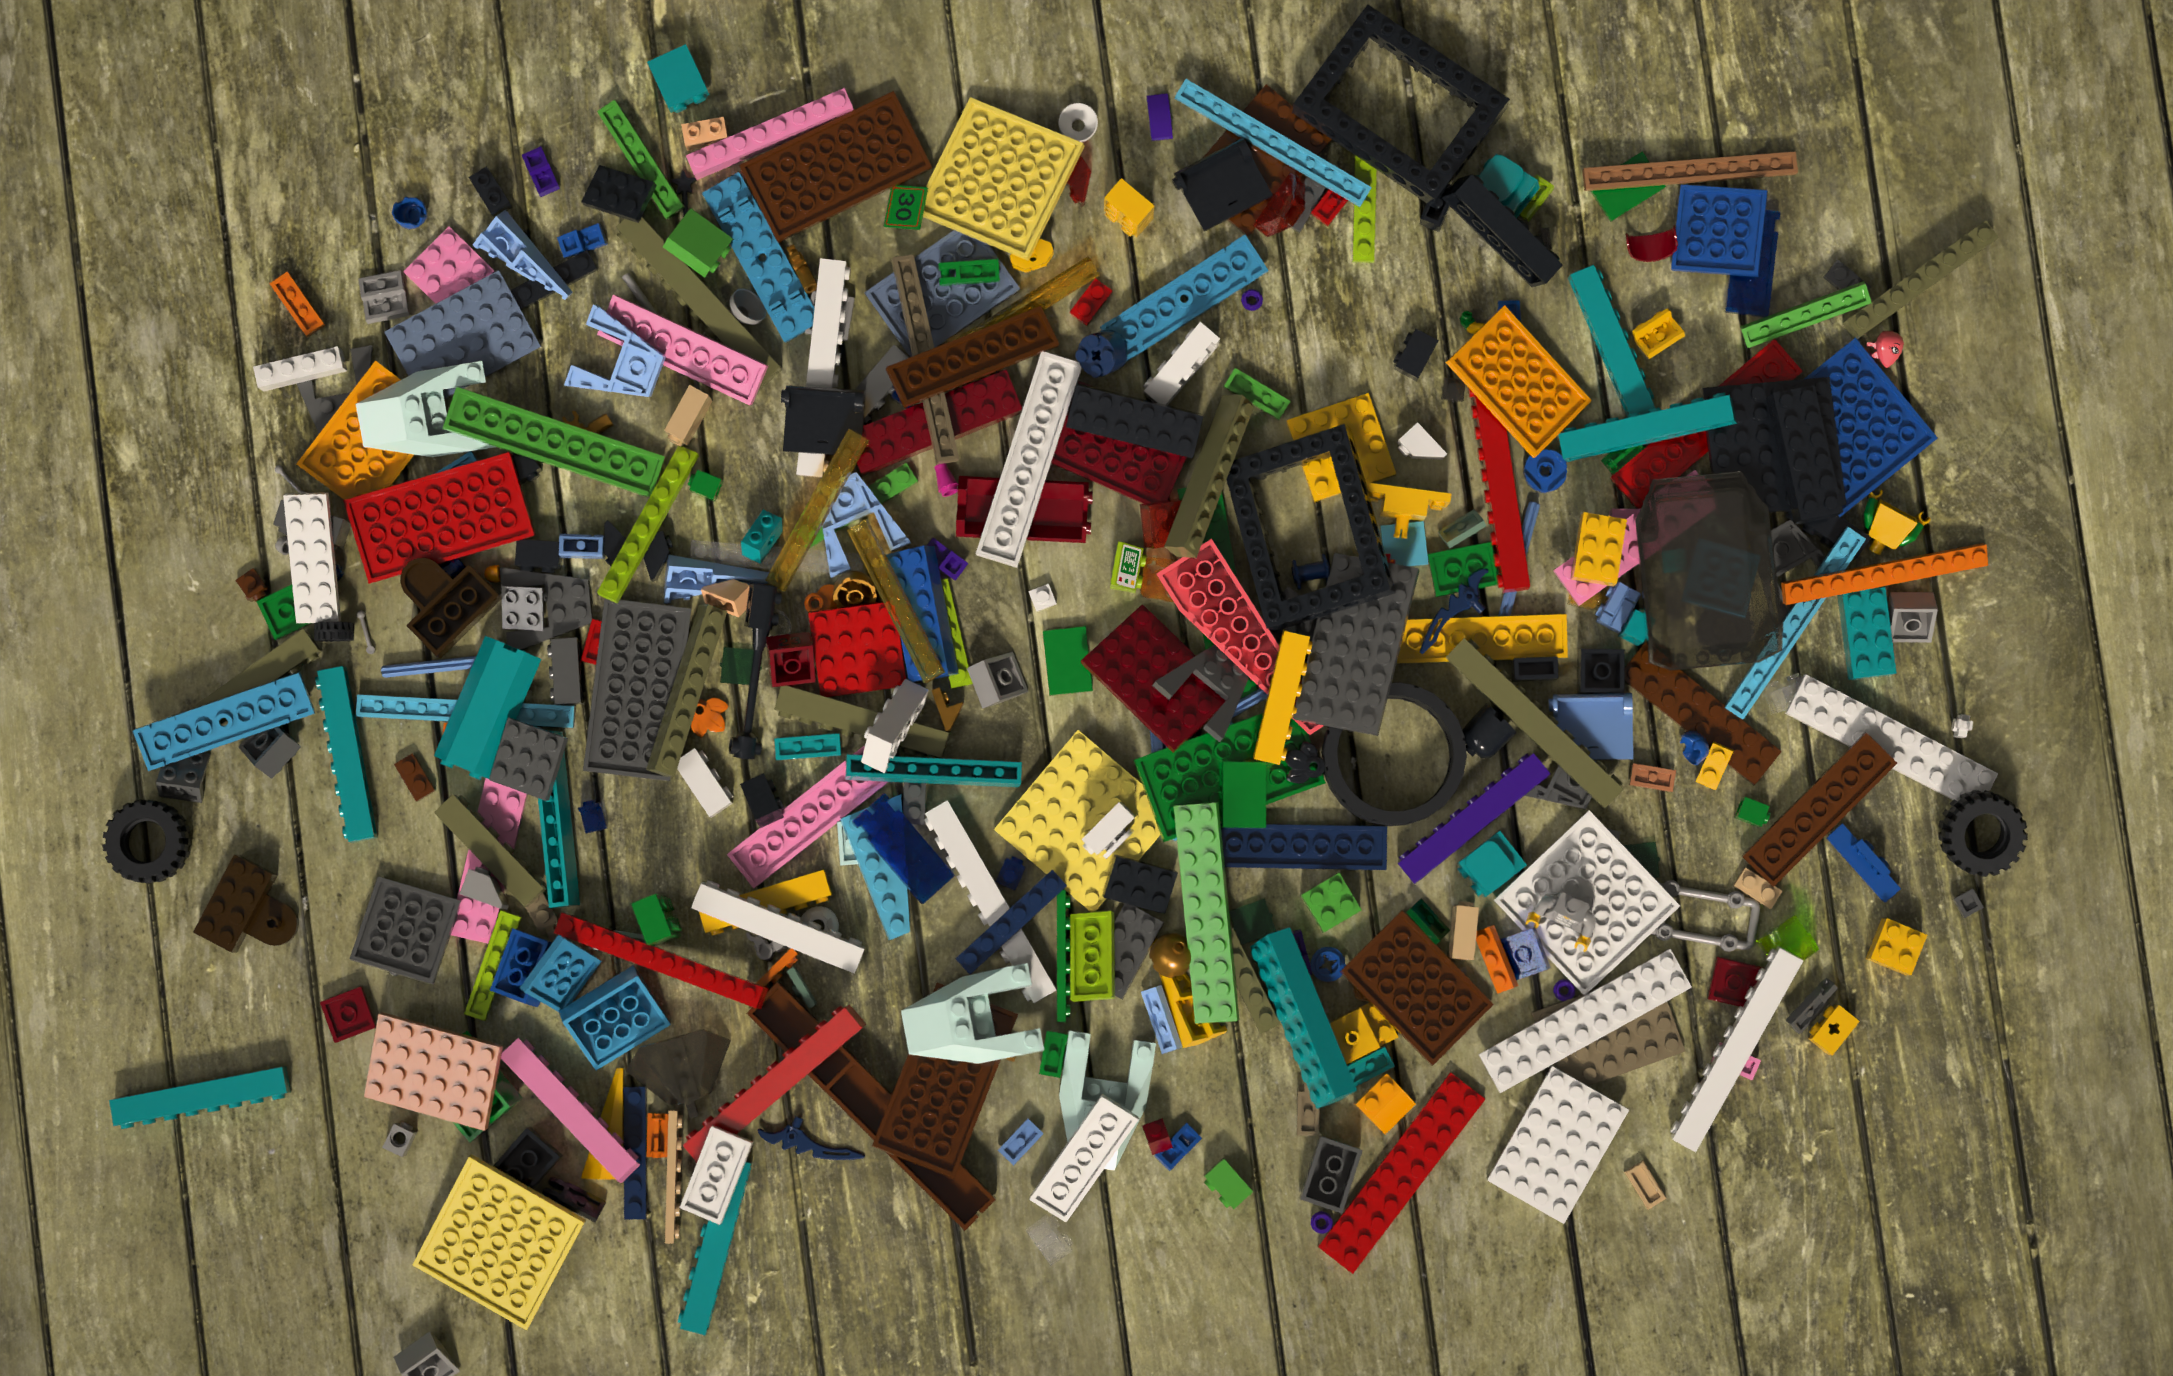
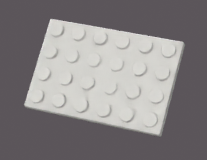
(1557, 1144)

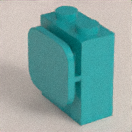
(678, 79)
(1509, 182)
(1491, 864)

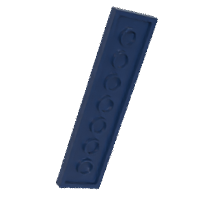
(1306, 847)

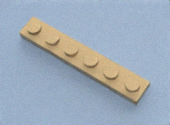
(673, 1186)

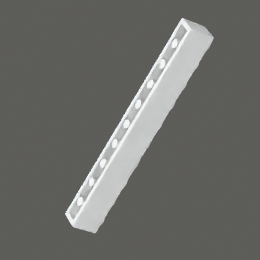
(824, 344)
(985, 894)
(1736, 1048)

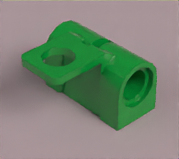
(1053, 1054)

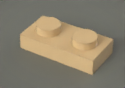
(1757, 888)

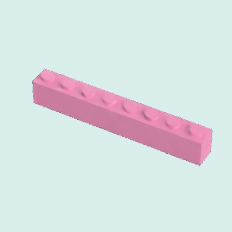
(768, 134)
(569, 1110)

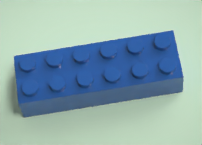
(921, 582)

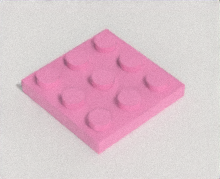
(447, 267)

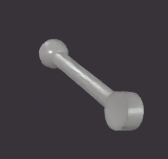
(279, 469)
(370, 649)

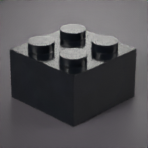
(1600, 671)

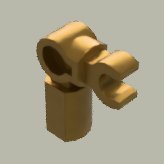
(802, 269)
(596, 426)

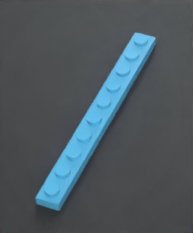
(1273, 142)
(1793, 627)
(441, 710)

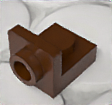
(252, 585)

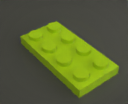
(1092, 956)

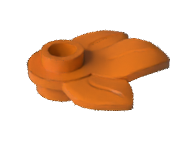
(825, 599)
(710, 717)

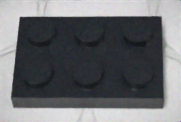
(619, 193)
(1139, 884)

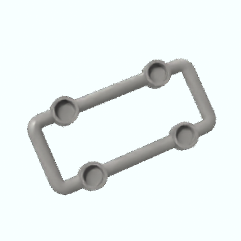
(1726, 942)

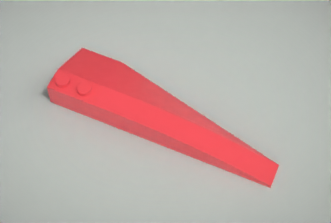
(1221, 609)

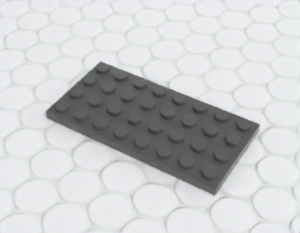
(1356, 654)
(633, 684)

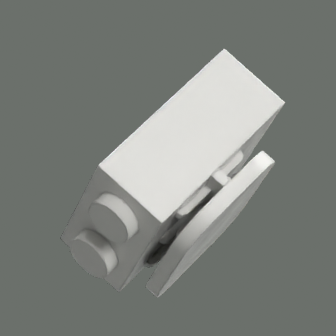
(1110, 831)

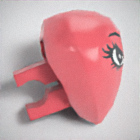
(1888, 347)

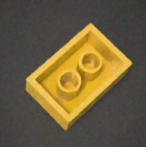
(1128, 208)
(1598, 549)

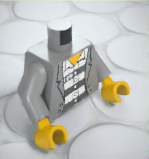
(1567, 912)

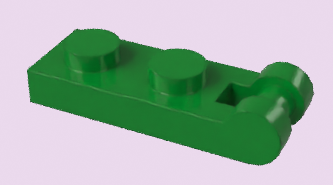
(969, 272)

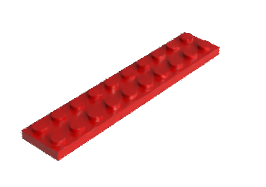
(1675, 455)
(1401, 1173)

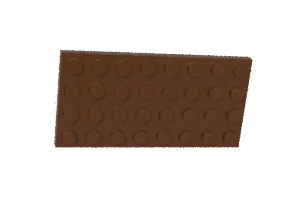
(835, 166)
(938, 1105)

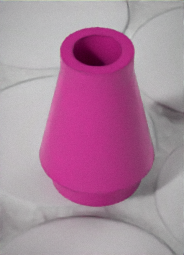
(946, 482)

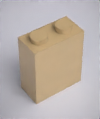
(688, 416)
(1463, 931)

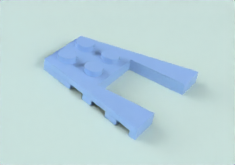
(636, 365)
(852, 504)

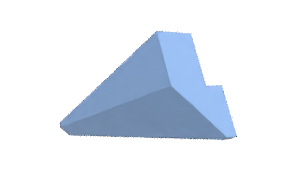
(510, 244)
(687, 576)

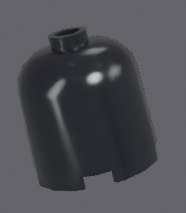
(1486, 734)

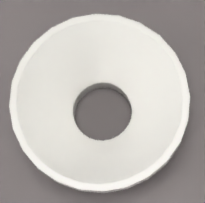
(1078, 112)
(824, 914)

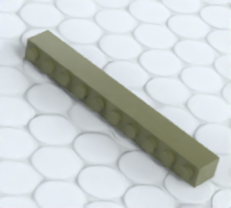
(693, 293)
(1534, 723)

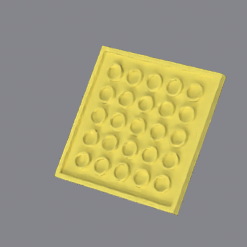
(1000, 178)
(1066, 805)
(499, 1242)

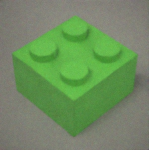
(1330, 902)

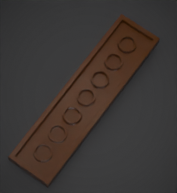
(972, 356)
(1699, 711)
(1819, 809)

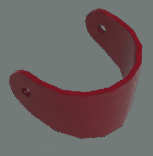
(1652, 247)

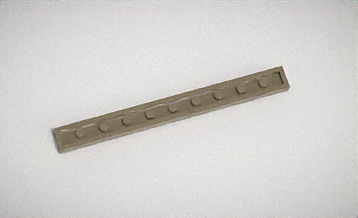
(921, 341)

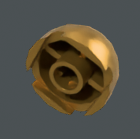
(854, 589)
(1170, 955)

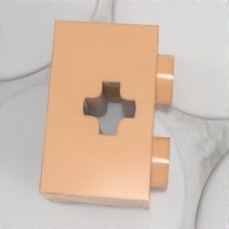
(704, 133)

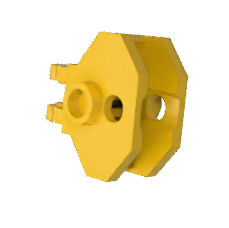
(1043, 253)

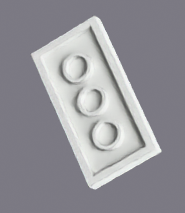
(716, 1174)

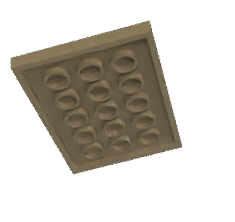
(1624, 1049)

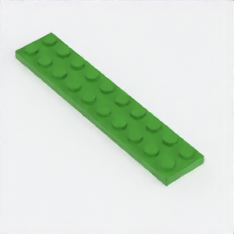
(553, 442)
(1206, 912)

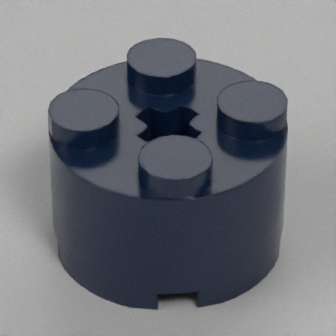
(1102, 353)

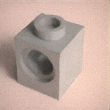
(391, 1143)

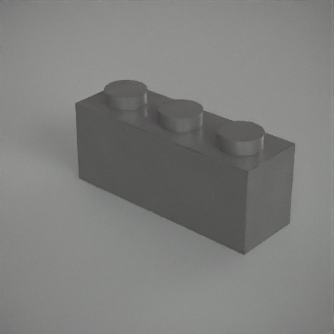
(565, 671)

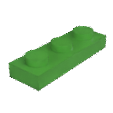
(1257, 394)

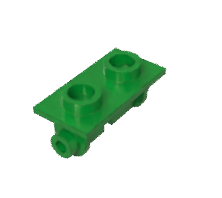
(1616, 460)

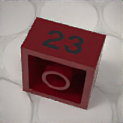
(790, 659)

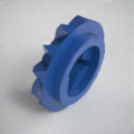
(1318, 959)

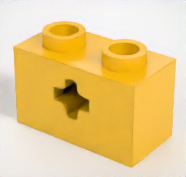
(1844, 1025)

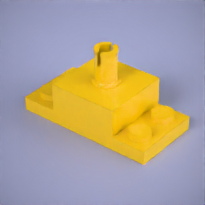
(1406, 504)
(1362, 1032)

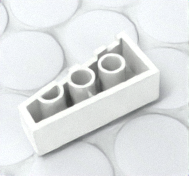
(1182, 365)
(893, 724)

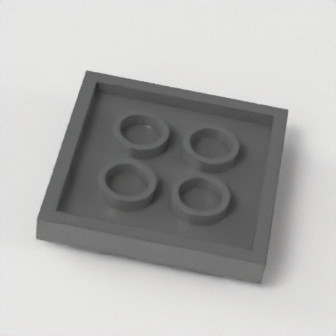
(528, 759)

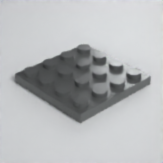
(405, 930)

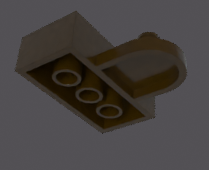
(446, 604)
(244, 907)

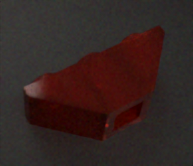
(1079, 182)
(1283, 208)

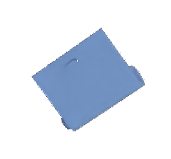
(1597, 722)

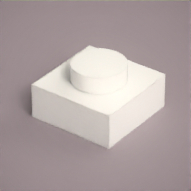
(1042, 597)

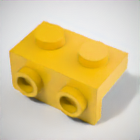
(1657, 333)

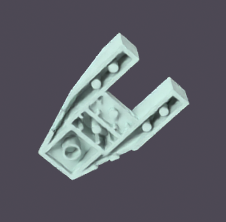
(413, 411)
(959, 1023)
(1080, 1092)

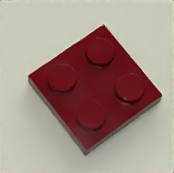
(348, 1014)

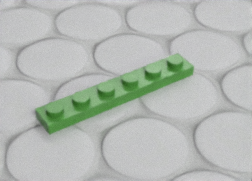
(640, 158)
(1805, 314)
(883, 490)

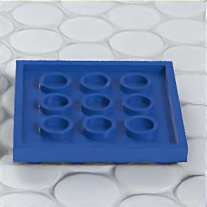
(1719, 230)

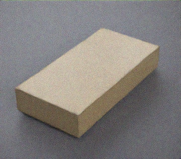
(1645, 1185)

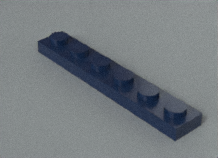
(1011, 922)
(636, 1139)

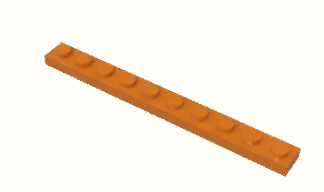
(1884, 574)

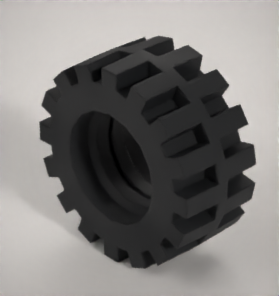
(334, 631)

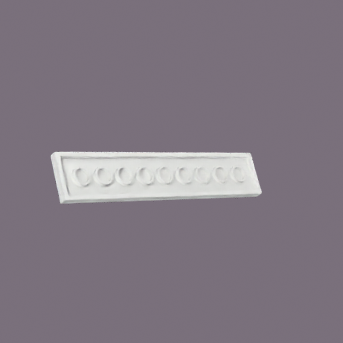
(1029, 459)
(1914, 752)
(1585, 1020)

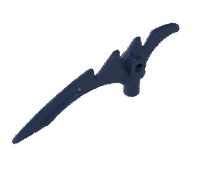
(1467, 598)
(794, 1136)

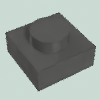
(1968, 903)

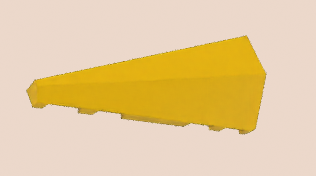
(1180, 1000)
(614, 1116)

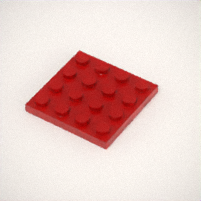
(856, 649)

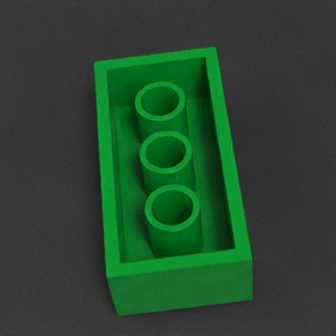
(657, 919)

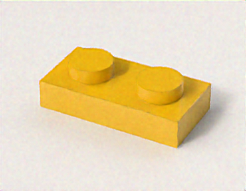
(1714, 765)

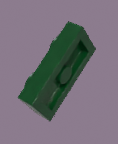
(1428, 921)

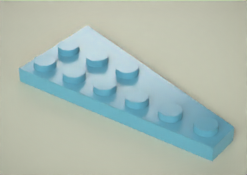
(884, 886)

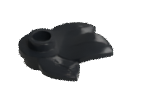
(1300, 763)

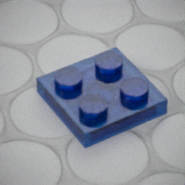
(1525, 953)

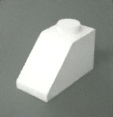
(1420, 445)

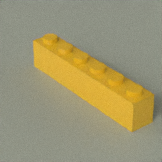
(1281, 697)
(783, 895)

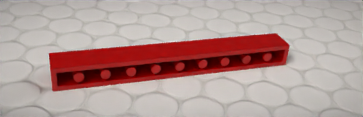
(1502, 499)
(661, 960)
(780, 1077)

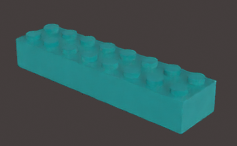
(1303, 1018)

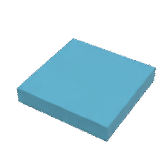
(1406, 551)

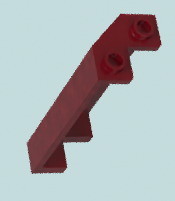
(1058, 517)

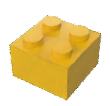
(1896, 946)

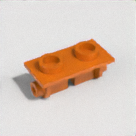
(657, 1135)

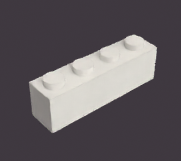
(300, 368)

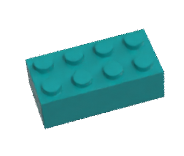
(1866, 634)

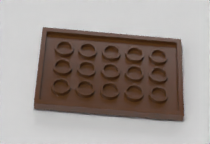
(1277, 114)
(1416, 988)

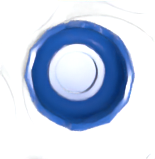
(410, 212)
(1695, 747)

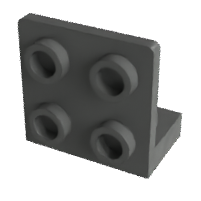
(183, 778)

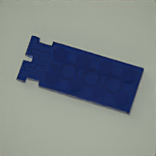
(1753, 294)
(904, 849)

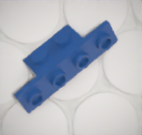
(1865, 862)

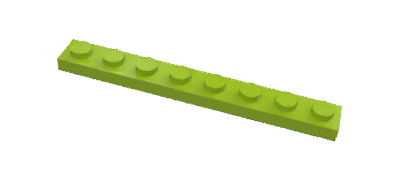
(647, 524)

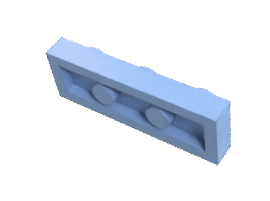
(1161, 1019)

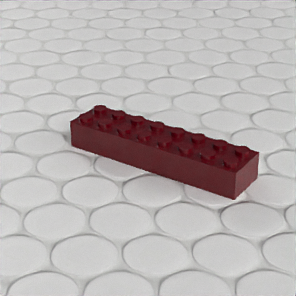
(908, 433)

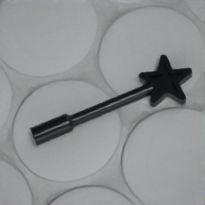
(684, 187)

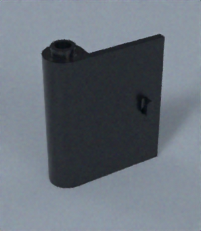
(1221, 180)
(820, 415)

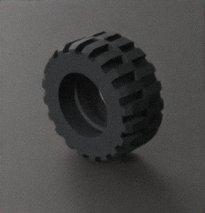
(118, 841)
(2005, 849)

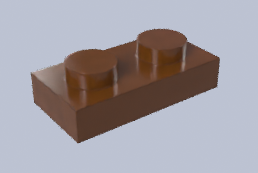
(414, 777)

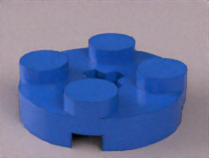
(1557, 472)

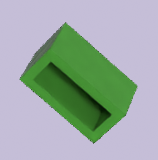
(1227, 1183)

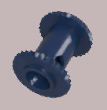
(1310, 571)

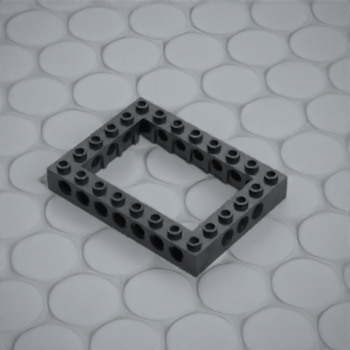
(1424, 183)
(1377, 578)

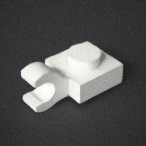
(1961, 726)

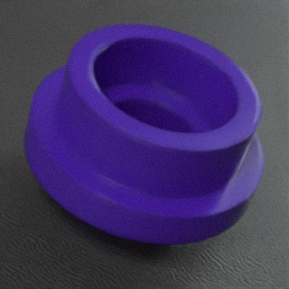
(1252, 293)
(1571, 990)
(1328, 1225)

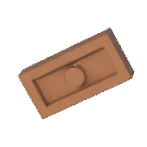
(1652, 777)

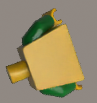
(1889, 524)

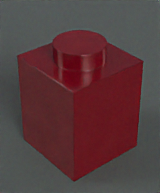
(1157, 1136)

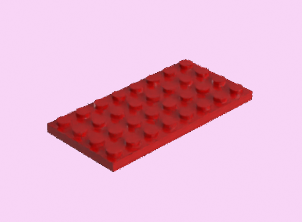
(440, 516)

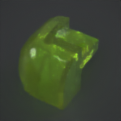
(1791, 937)

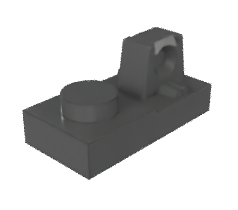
(1842, 277)

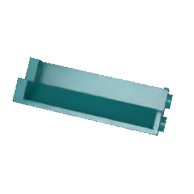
(488, 698)

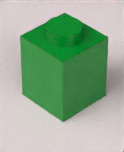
(705, 485)
(1752, 812)

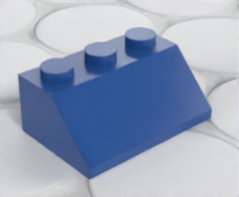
(516, 964)

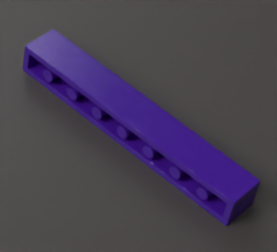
(1474, 818)

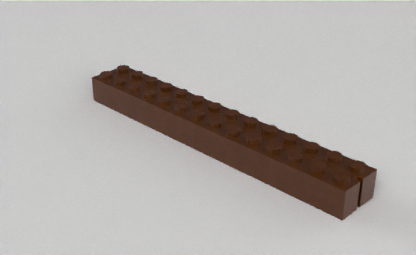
(865, 1102)

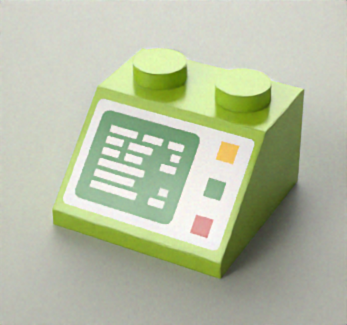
(1127, 568)

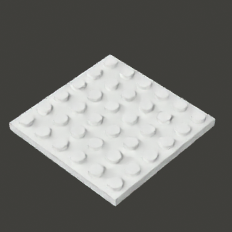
(1606, 876)

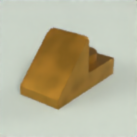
(947, 714)

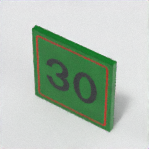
(906, 207)

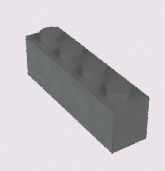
(878, 384)

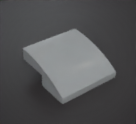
(384, 297)

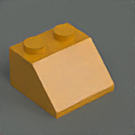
(1385, 1103)

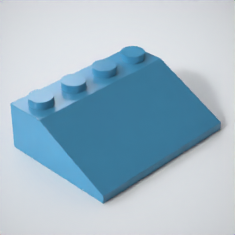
(614, 1017)

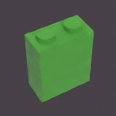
(698, 243)

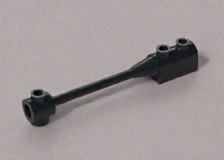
(761, 618)

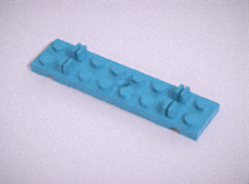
(773, 278)
(1203, 284)
(246, 713)

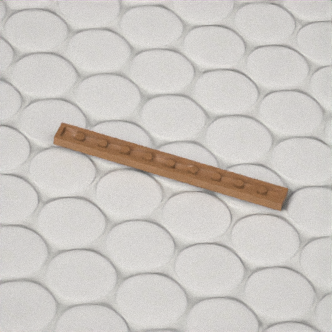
(1690, 171)

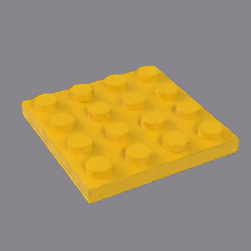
(1368, 438)

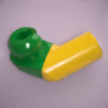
(1469, 323)

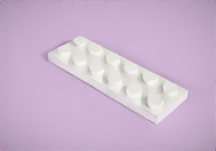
(312, 557)
(1084, 1158)

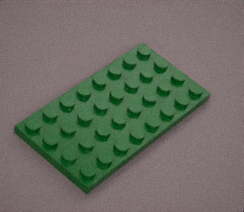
(1195, 771)

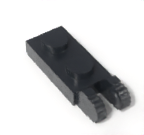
(575, 1199)

